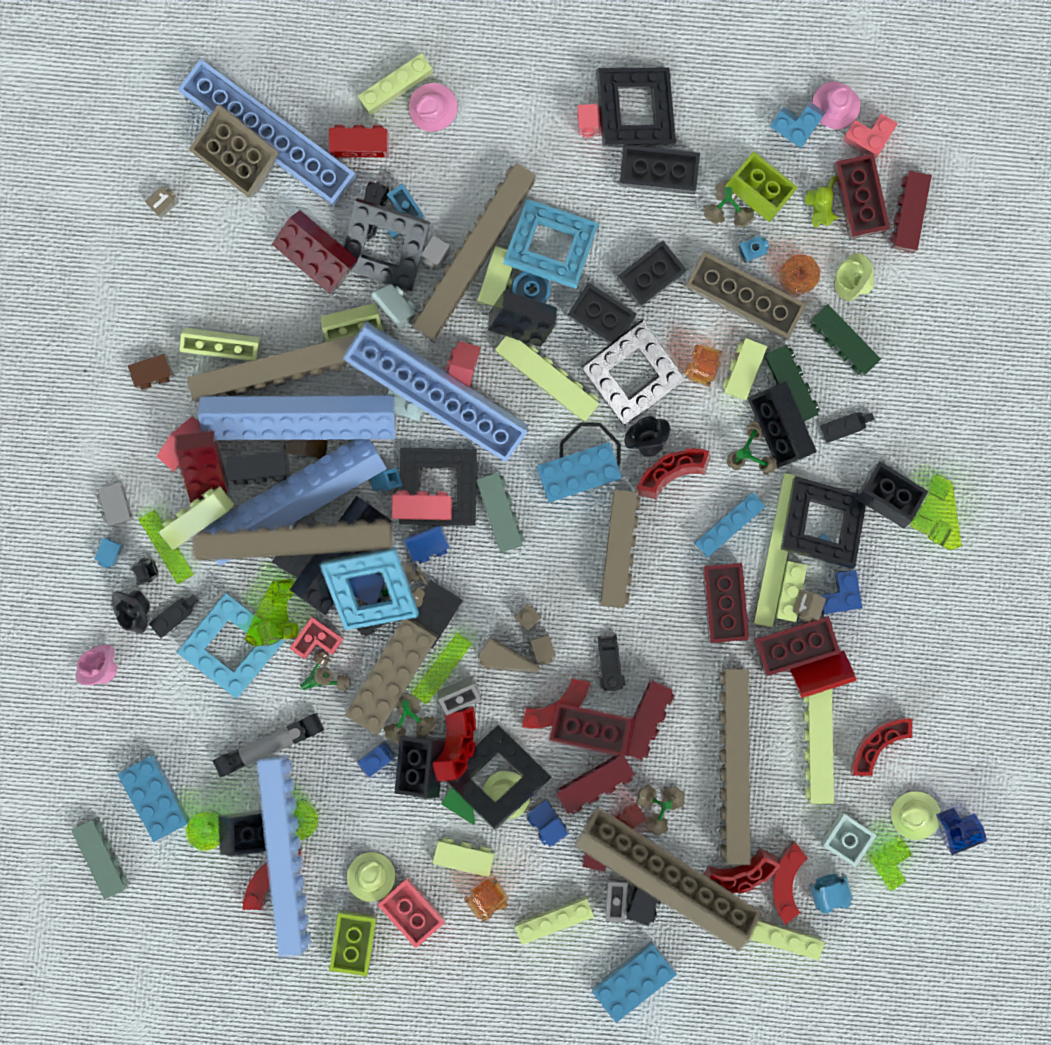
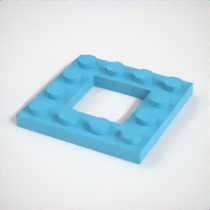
(563, 273)
(386, 560)
(194, 647)

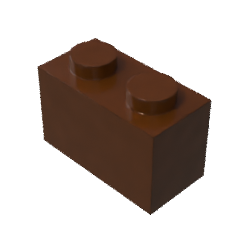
(150, 372)

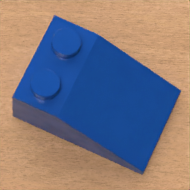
(427, 544)

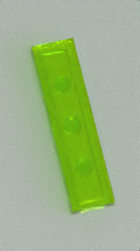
(174, 558)
(441, 668)

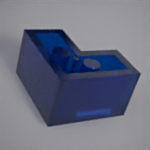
(960, 833)

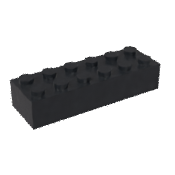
(311, 583)

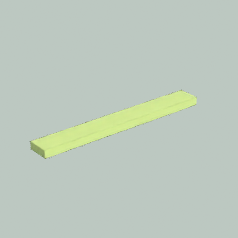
(775, 560)

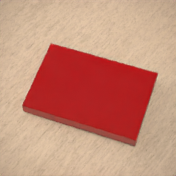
(823, 675)

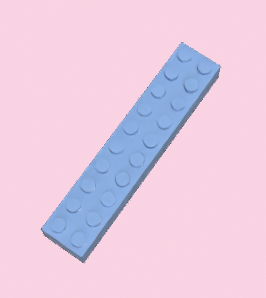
(297, 153)
(435, 391)
(298, 417)
(305, 490)
(283, 855)

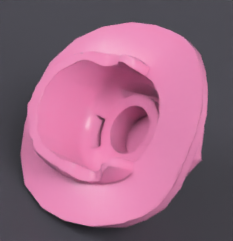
(839, 103)
(433, 107)
(96, 666)

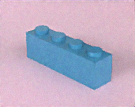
(729, 524)

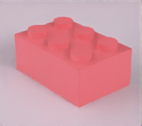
(422, 506)
(411, 912)

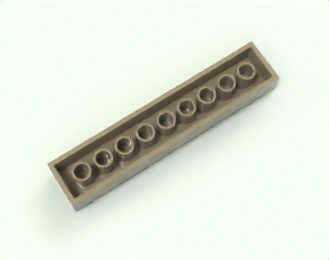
(474, 252)
(271, 370)
(292, 542)
(736, 766)
(668, 879)

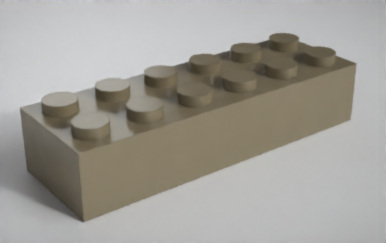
(745, 296)
(618, 549)
(391, 675)

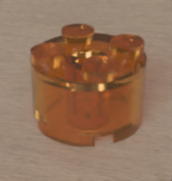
(794, 284)
(704, 365)
(486, 899)

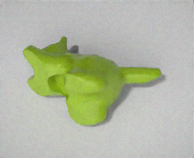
(822, 200)

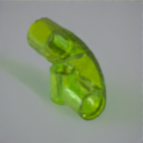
(939, 515)
(271, 618)

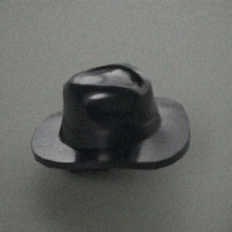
(648, 435)
(131, 610)

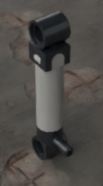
(268, 745)

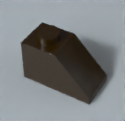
(308, 448)

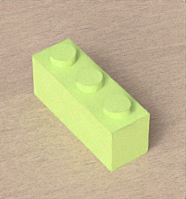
(497, 278)
(349, 322)
(744, 369)
(791, 584)
(463, 857)

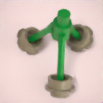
(737, 459)
(323, 676)

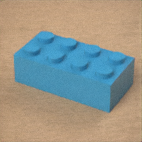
(579, 472)
(154, 798)
(633, 981)

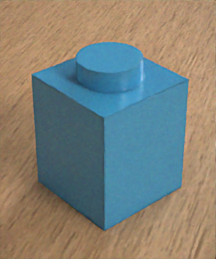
(108, 553)

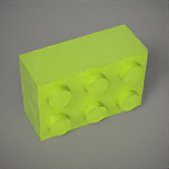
(761, 186)
(353, 943)

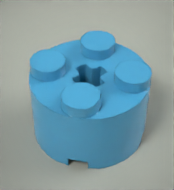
(525, 280)
(831, 893)

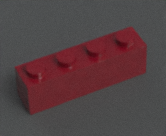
(911, 211)

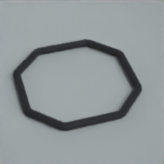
(592, 425)

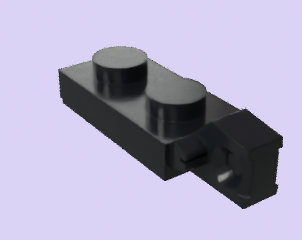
(845, 426)
(173, 616)

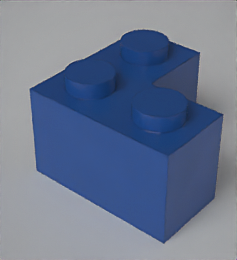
(847, 594)
(548, 822)

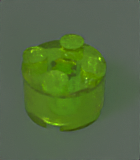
(311, 818)
(195, 833)

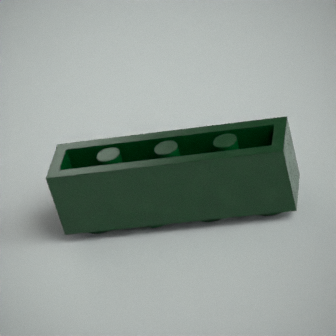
(844, 340)
(784, 369)

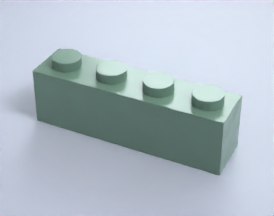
(499, 512)
(100, 858)

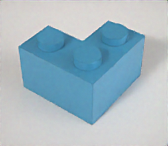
(797, 128)
(403, 203)

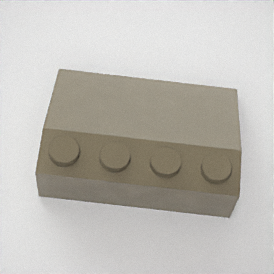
(235, 151)
(504, 658)

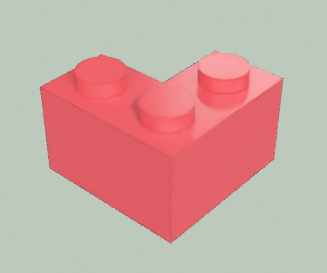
(588, 120)
(870, 140)
(463, 362)
(167, 453)
(316, 634)

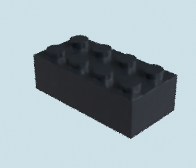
(659, 169)
(782, 424)

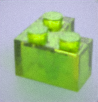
(886, 861)

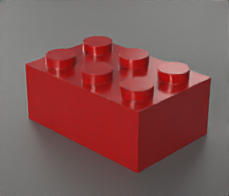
(359, 142)

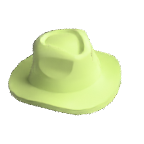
(854, 277)
(499, 784)
(915, 815)
(371, 877)

